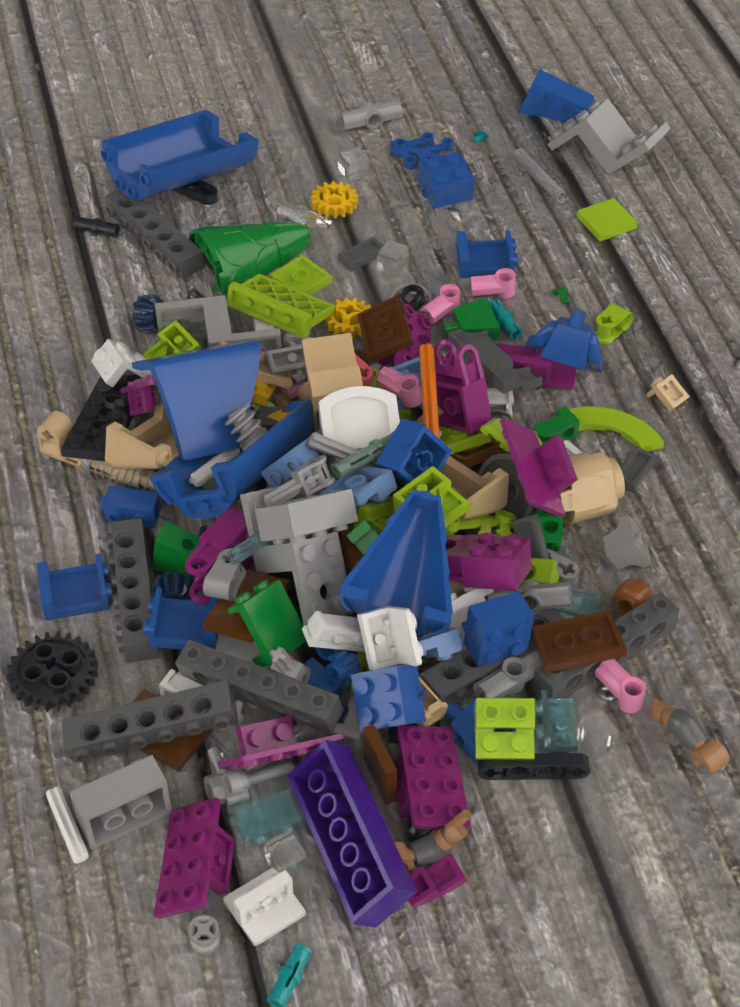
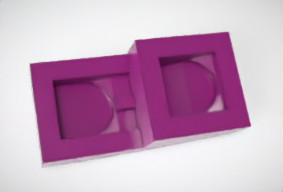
(436, 880)

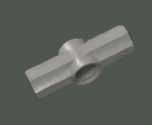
(371, 115)
(546, 595)
(509, 677)

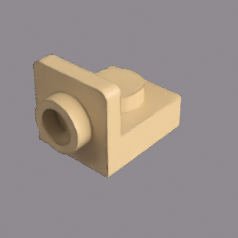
(668, 391)

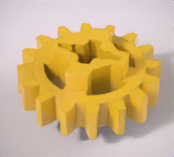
(334, 199)
(345, 317)

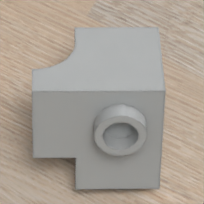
(627, 545)

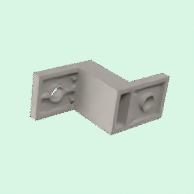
(608, 135)
(210, 320)
(312, 561)

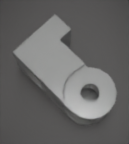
(350, 729)

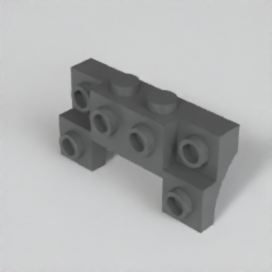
(495, 363)

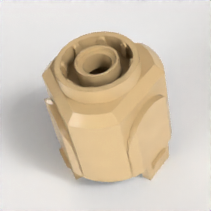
(596, 490)

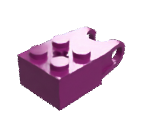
(461, 388)
(223, 534)
(489, 560)

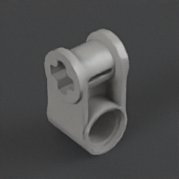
(224, 578)

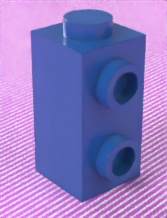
(130, 504)

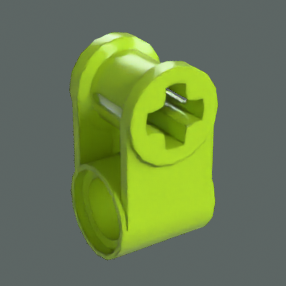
(612, 323)

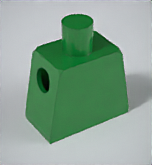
(473, 319)
(173, 548)

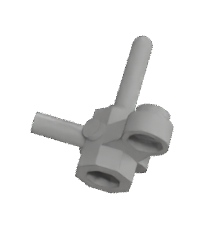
(233, 785)

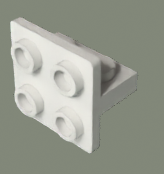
(265, 905)

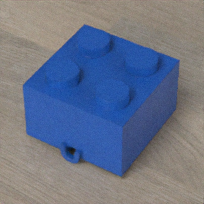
(445, 180)
(412, 452)
(498, 628)
(388, 697)

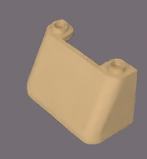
(144, 447)
(483, 492)

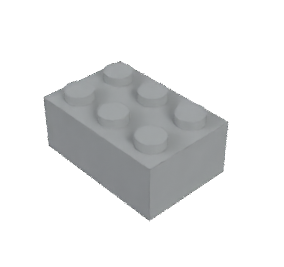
(313, 514)
(121, 801)

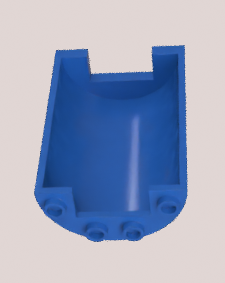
(173, 155)
(233, 476)

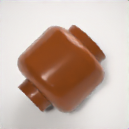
(630, 595)

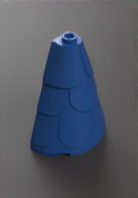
(406, 566)

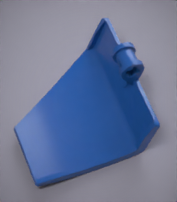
(202, 390)

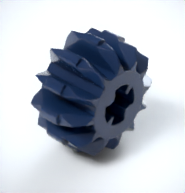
(145, 313)
(173, 585)

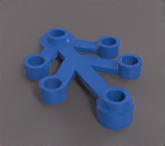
(403, 149)

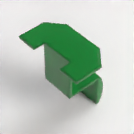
(563, 295)

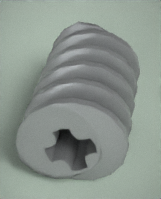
(245, 425)

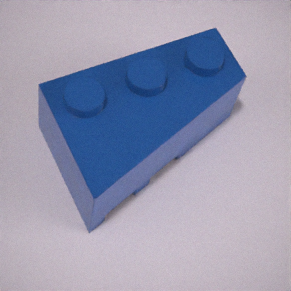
(554, 98)

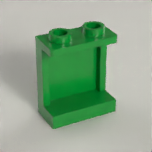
(269, 619)

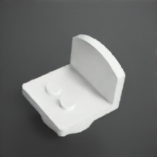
(357, 417)

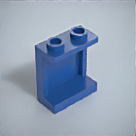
(485, 257)
(74, 589)
(177, 621)

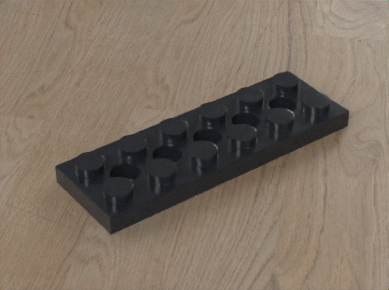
(102, 408)

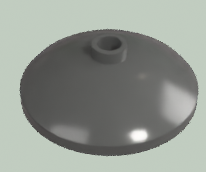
(516, 495)

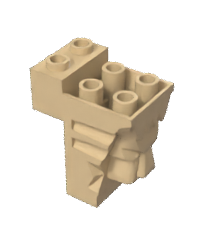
(329, 367)

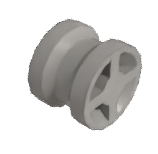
(204, 926)

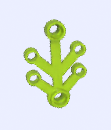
(500, 521)

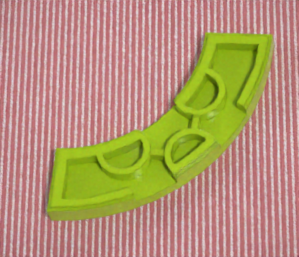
(629, 427)

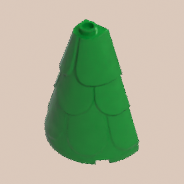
(249, 249)

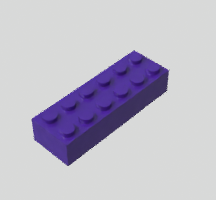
(351, 834)

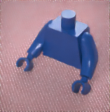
(568, 342)

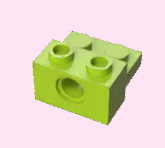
(172, 340)
(439, 485)
(504, 714)

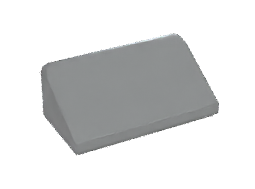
(284, 359)

